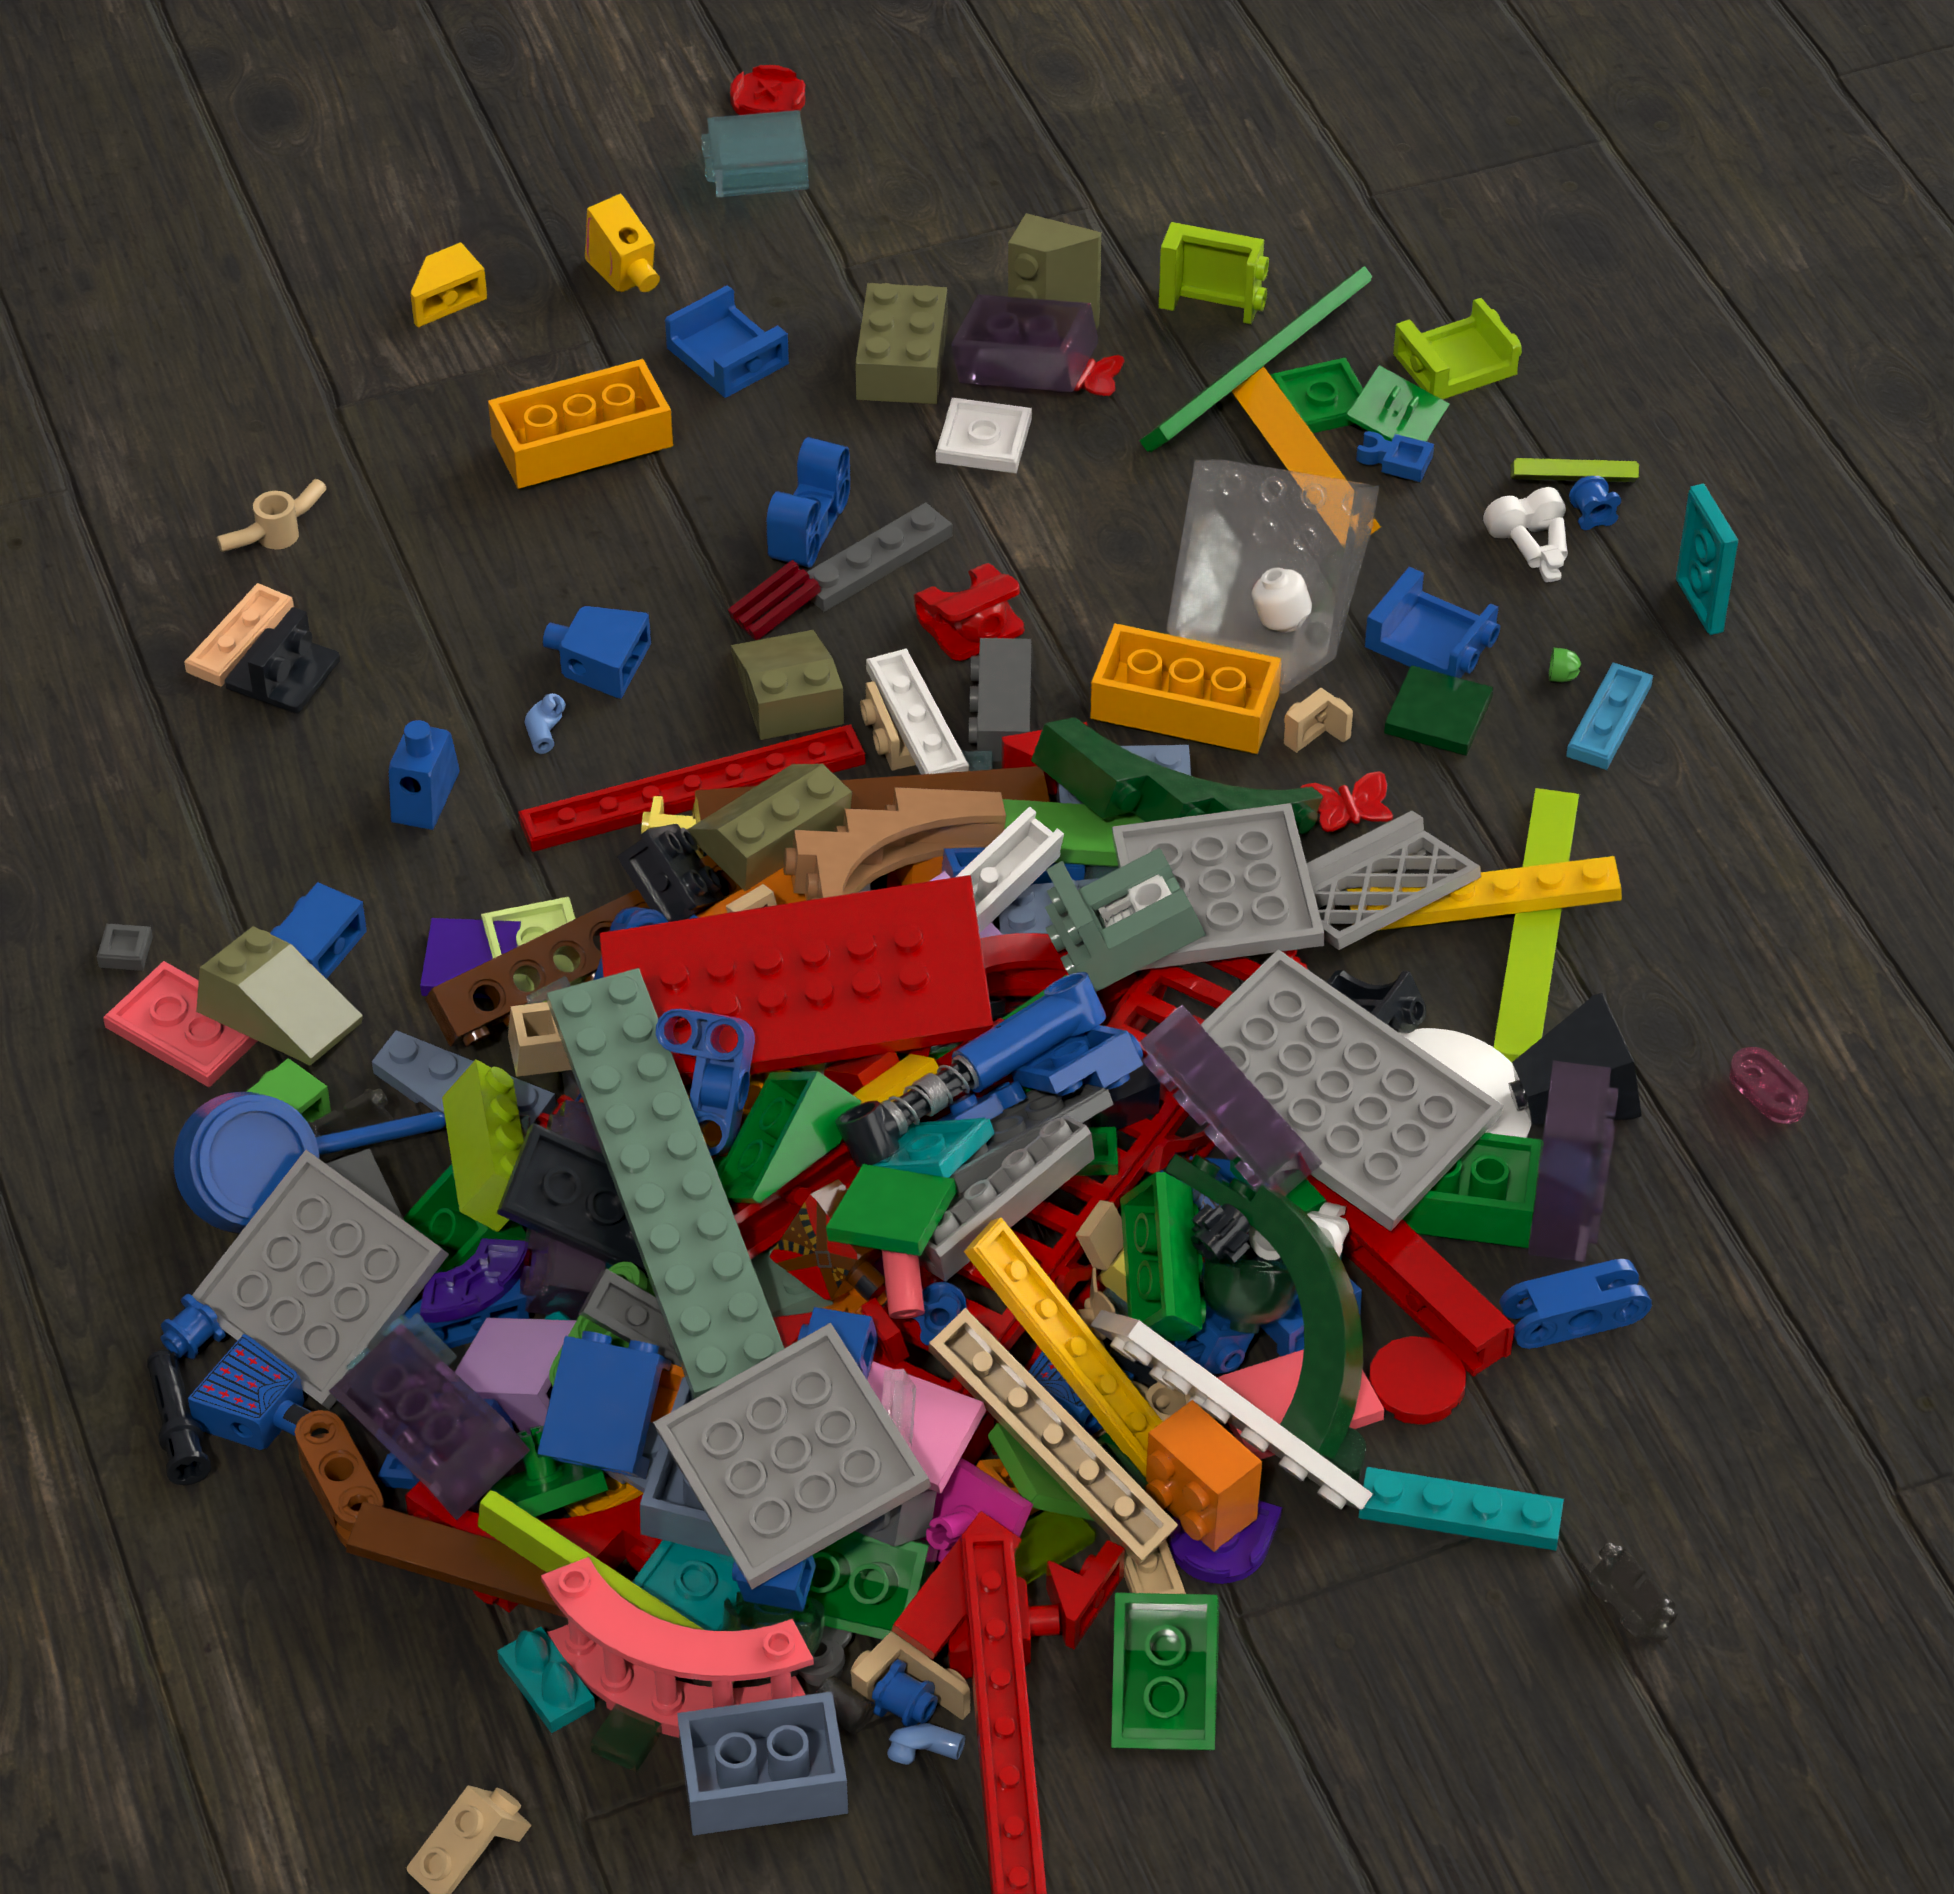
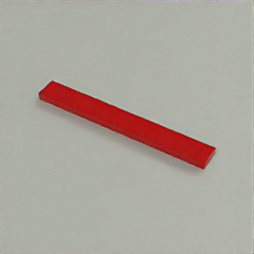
(625, 803)
(1002, 1714)

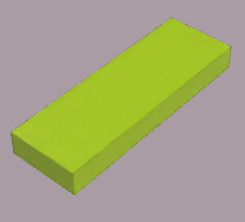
(1574, 469)

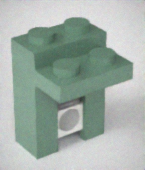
(1120, 919)

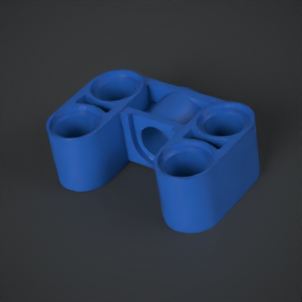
(803, 520)
(719, 1076)

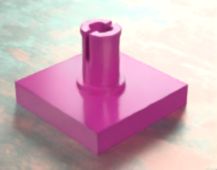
(962, 1499)

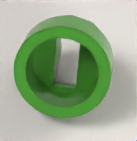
(1563, 665)

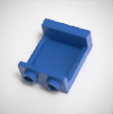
(724, 343)
(1428, 630)
(602, 1404)

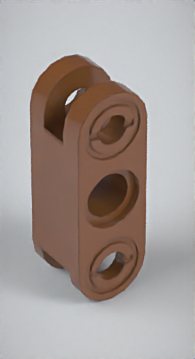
(331, 1459)

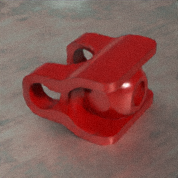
(964, 617)

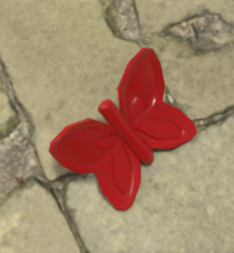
(1098, 375)
(1364, 802)

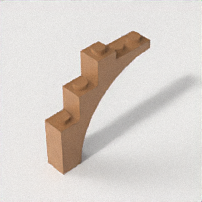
(887, 839)

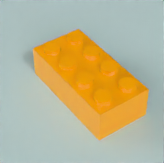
(580, 423)
(1185, 688)

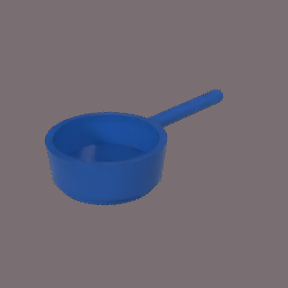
(247, 1142)

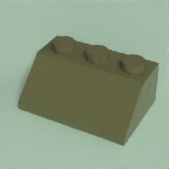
(1055, 262)
(754, 829)

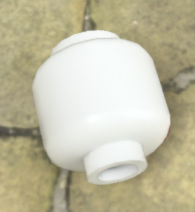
(1281, 599)

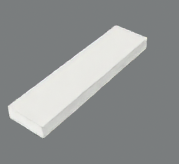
(915, 713)

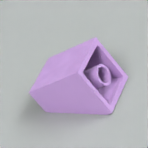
(513, 1364)

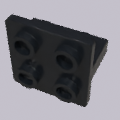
(284, 665)
(671, 873)

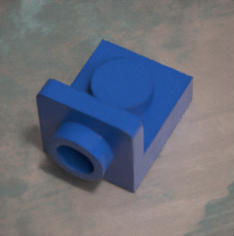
(1224, 1347)

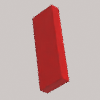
(940, 1602)

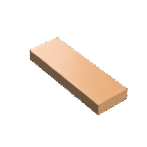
(237, 633)

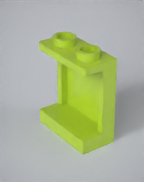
(1212, 269)
(1459, 353)

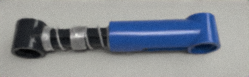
(1064, 1011)

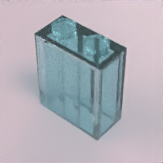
(755, 153)

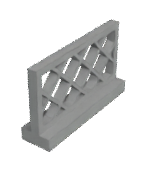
(1367, 864)

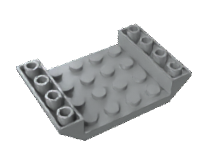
(1010, 1192)

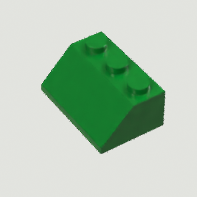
(1484, 1194)
(1160, 1258)
(869, 1582)

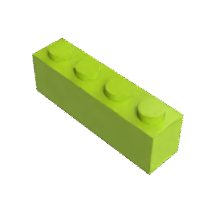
(482, 1139)

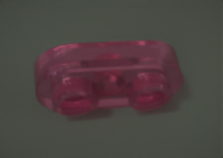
(1773, 1090)

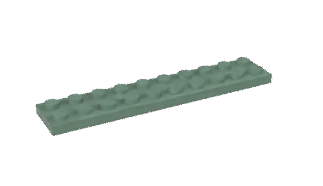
(665, 1180)

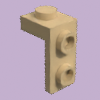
(873, 1665)
(464, 1836)

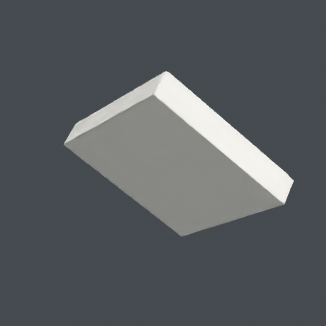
(984, 435)

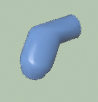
(542, 719)
(924, 1737)

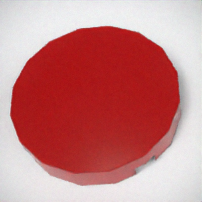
(767, 91)
(1418, 1379)

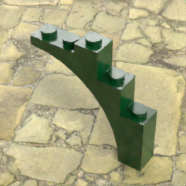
(1121, 782)

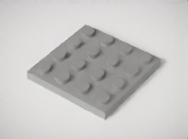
(1239, 875)
(319, 1274)
(792, 1455)

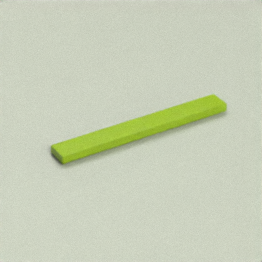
(1535, 932)

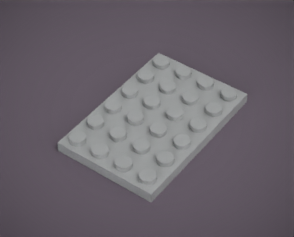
(1350, 1088)

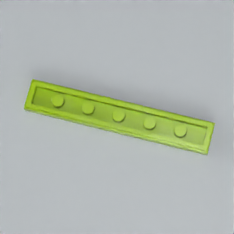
(552, 1551)

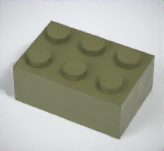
(901, 343)

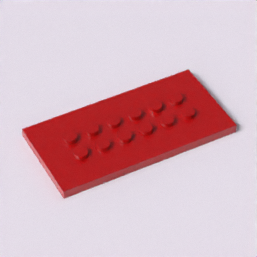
(821, 973)

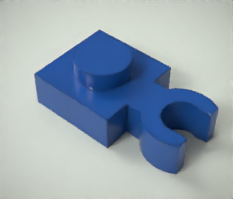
(1399, 457)
(988, 1105)

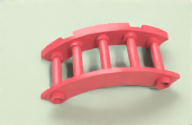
(636, 1657)

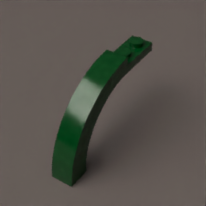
(1330, 1312)

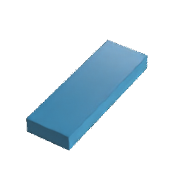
(1609, 716)

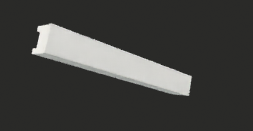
(1004, 871)

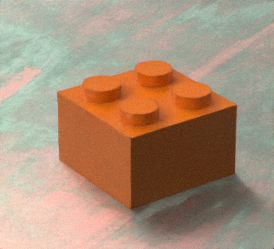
(1202, 1476)

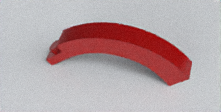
(1017, 967)

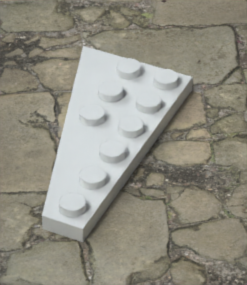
(1180, 1372)

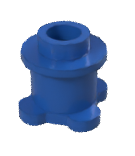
(1594, 502)
(941, 1305)
(191, 1328)
(904, 1696)

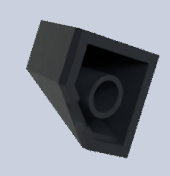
(1584, 1038)

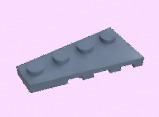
(428, 1072)

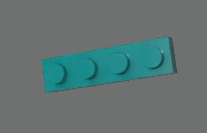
(1462, 1508)

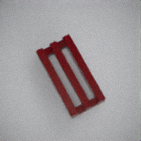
(770, 597)

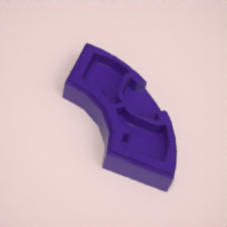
(475, 1283)

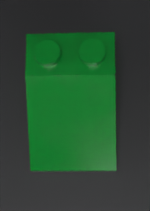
(784, 1134)
(1165, 1671)

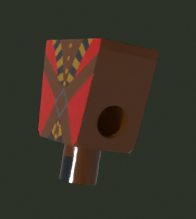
(822, 1264)

